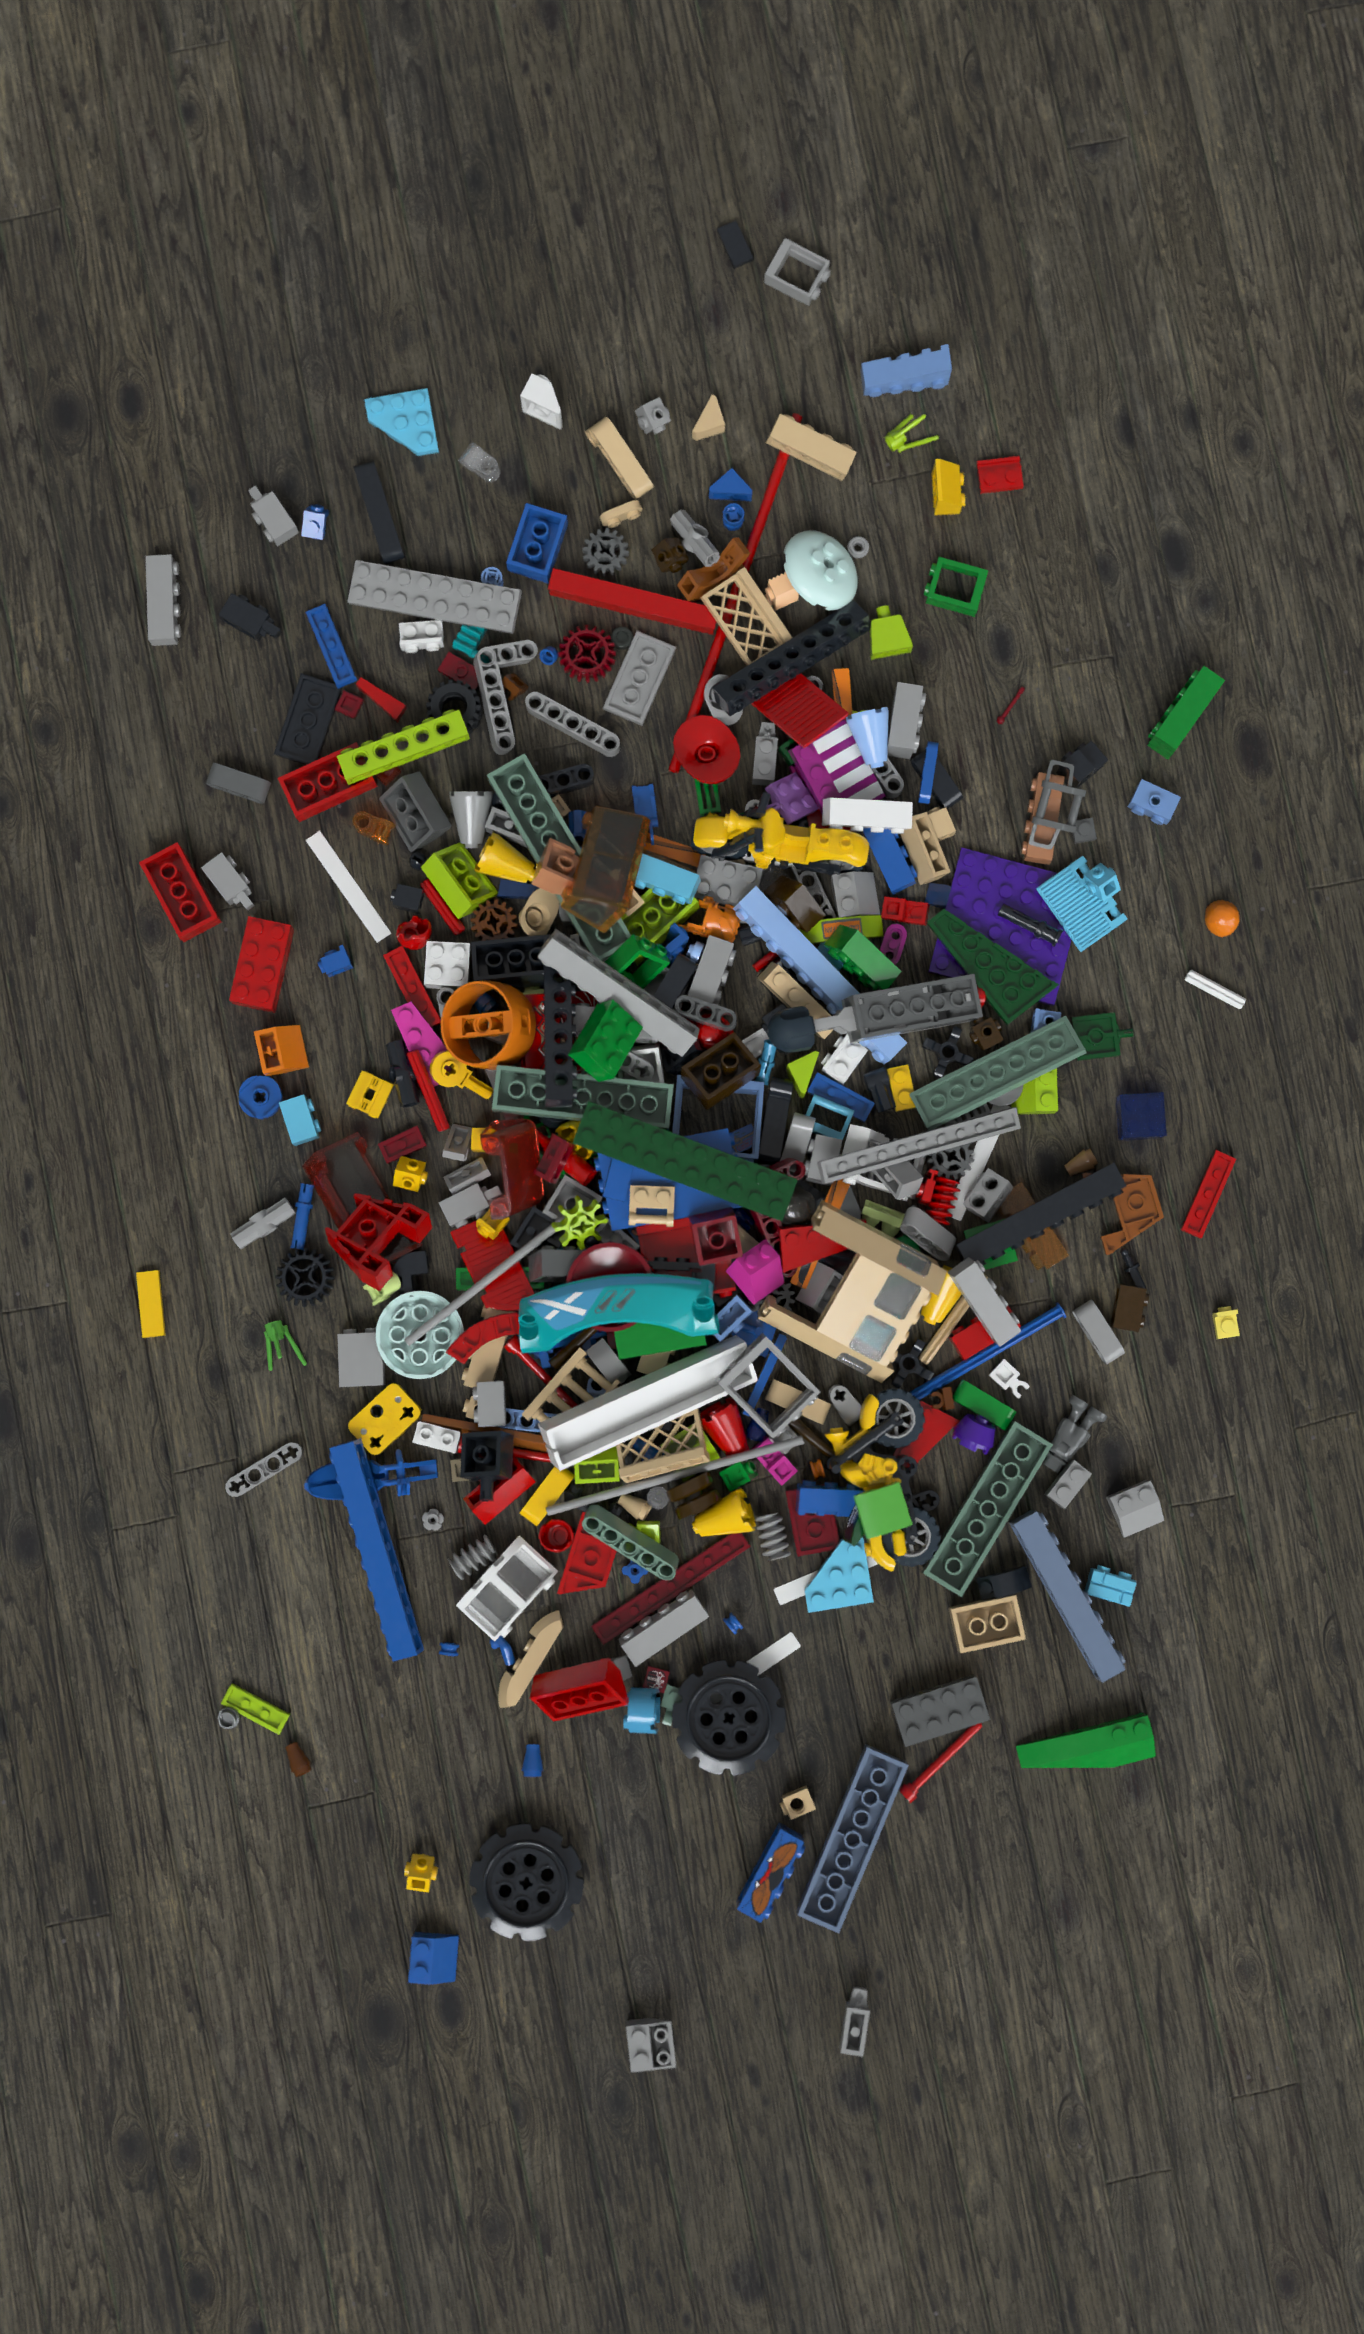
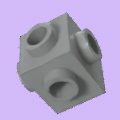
(653, 416)

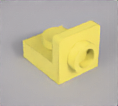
(1226, 1323)

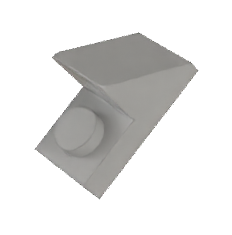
(458, 1143)

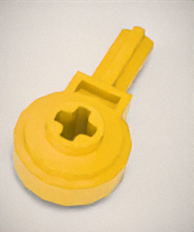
(457, 1076)

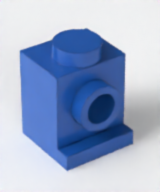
(335, 962)

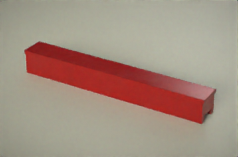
(631, 601)

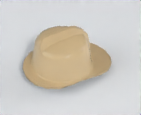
(539, 912)

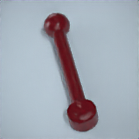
(1001, 719)

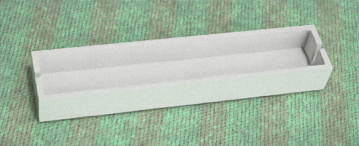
(642, 1404)

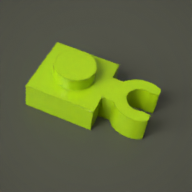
(649, 1528)

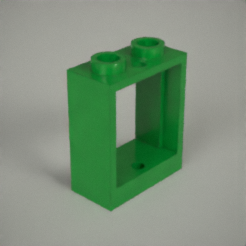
(950, 603)
(630, 951)

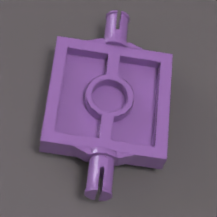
(791, 798)

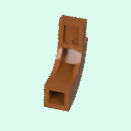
(701, 581)

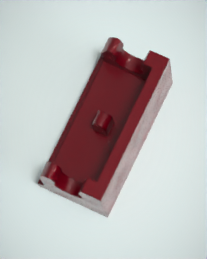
(554, 1159)

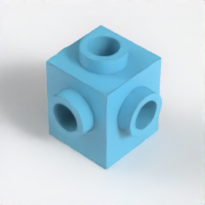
(1101, 882)

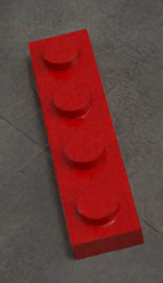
(411, 984)
(1208, 1194)

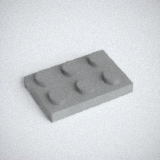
(726, 880)

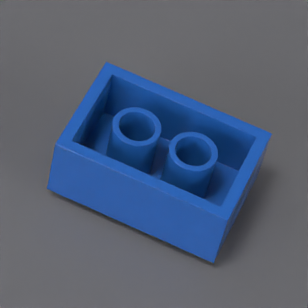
(537, 543)

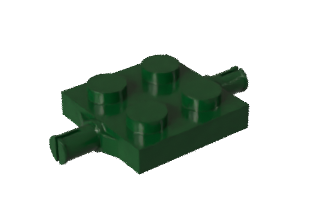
(1099, 1035)

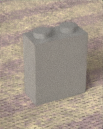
(360, 1359)

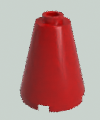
(725, 1427)

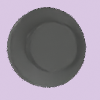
(228, 1718)

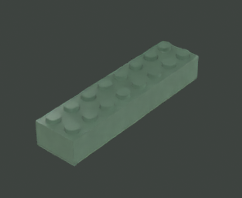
(523, 1093)
(987, 1508)

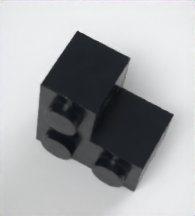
(1086, 762)
(532, 1226)

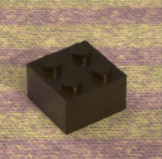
(795, 903)

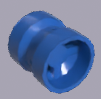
(734, 512)

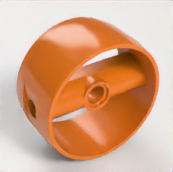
(459, 1025)

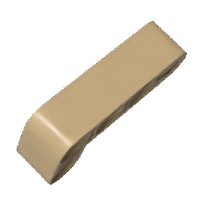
(620, 457)

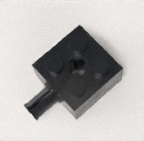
(486, 1459)

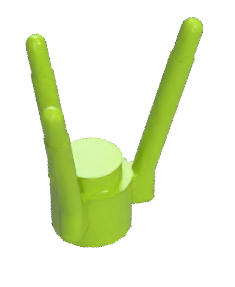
(896, 438)

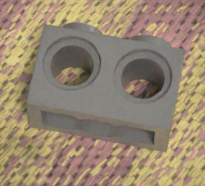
(992, 1197)

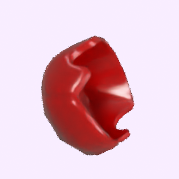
(556, 1535)

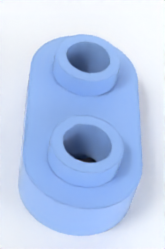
(695, 951)

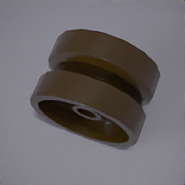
(694, 1497)

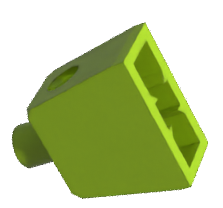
(888, 635)

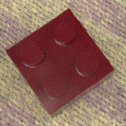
(715, 1236)

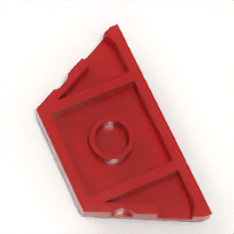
(587, 1563)

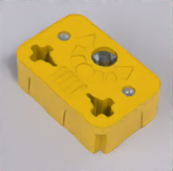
(390, 1424)

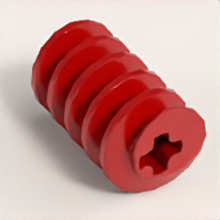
(942, 1200)

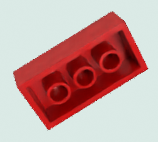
(321, 785)
(180, 892)
(261, 964)

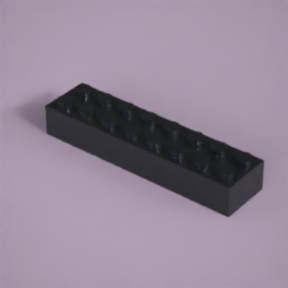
(1043, 1214)

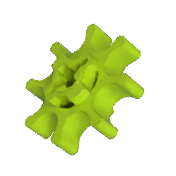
(579, 1222)

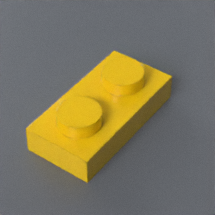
(901, 1087)

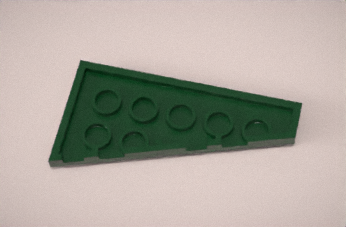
(1005, 978)

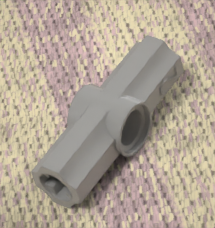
(695, 538)
(263, 1223)

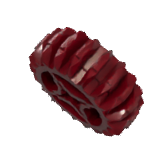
(577, 638)

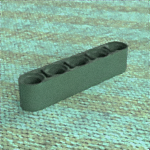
(637, 1550)

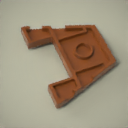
(1136, 1209)

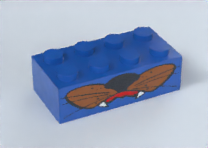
(769, 1873)

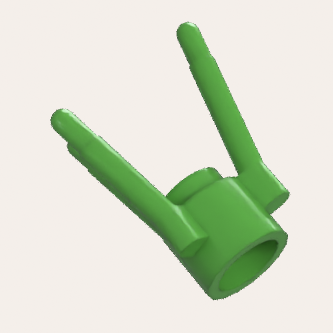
(274, 1333)

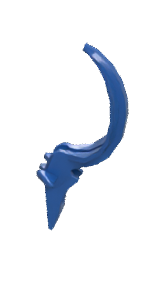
(323, 1481)

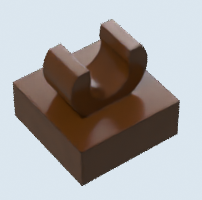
(514, 685)
(945, 1399)

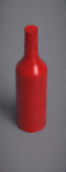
(576, 1165)

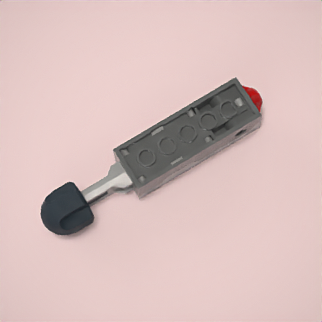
(883, 1013)

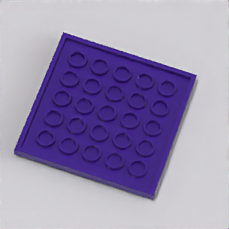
(976, 896)

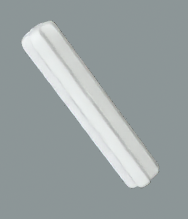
(1215, 989)

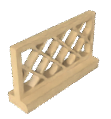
(758, 604)
(668, 1462)

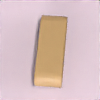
(785, 1395)

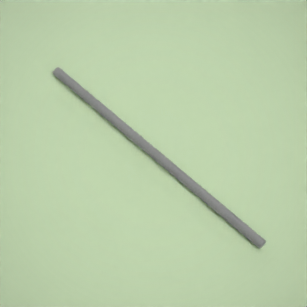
(675, 1475)

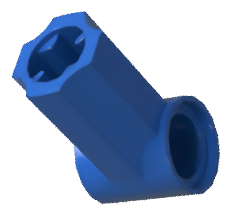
(575, 825)

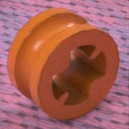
(817, 1469)

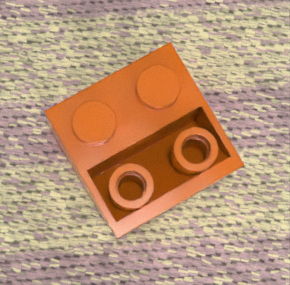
(281, 1049)

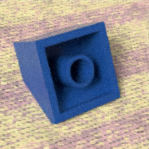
(433, 1958)

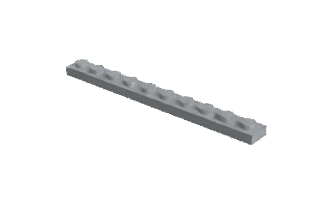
(918, 1145)

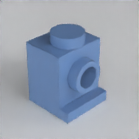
(1039, 1017)

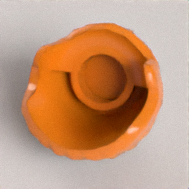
(1222, 918)

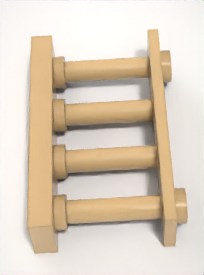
(563, 1377)

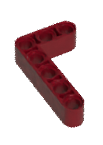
(761, 1220)

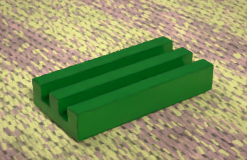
(717, 809)

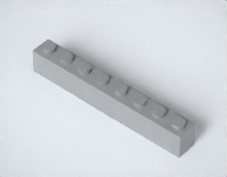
(607, 984)

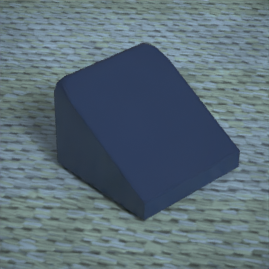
(938, 895)

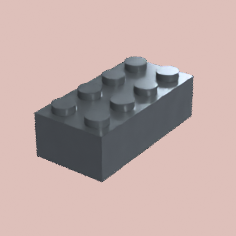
(939, 1710)

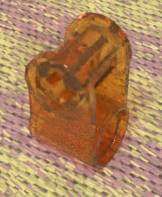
(374, 828)

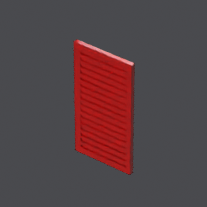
(801, 710)

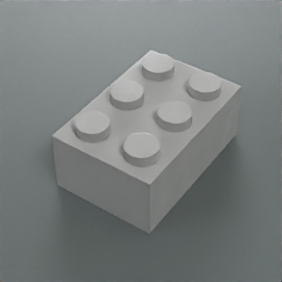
(905, 720)
(712, 970)

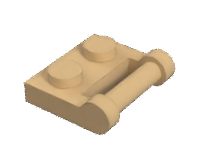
(651, 1197)

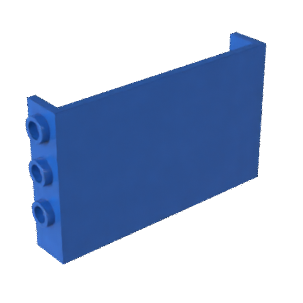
(686, 1199)

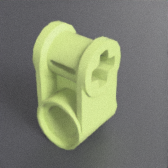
(386, 1292)

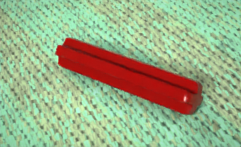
(442, 907)

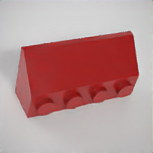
(579, 1690)

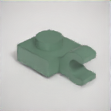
(670, 1696)

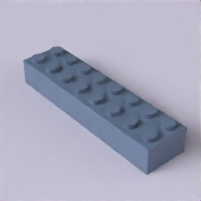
(1067, 1596)
(852, 1838)

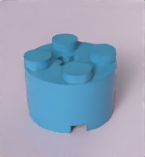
(642, 1710)

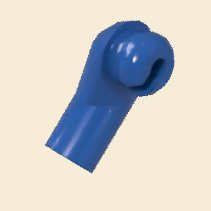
(505, 1648)

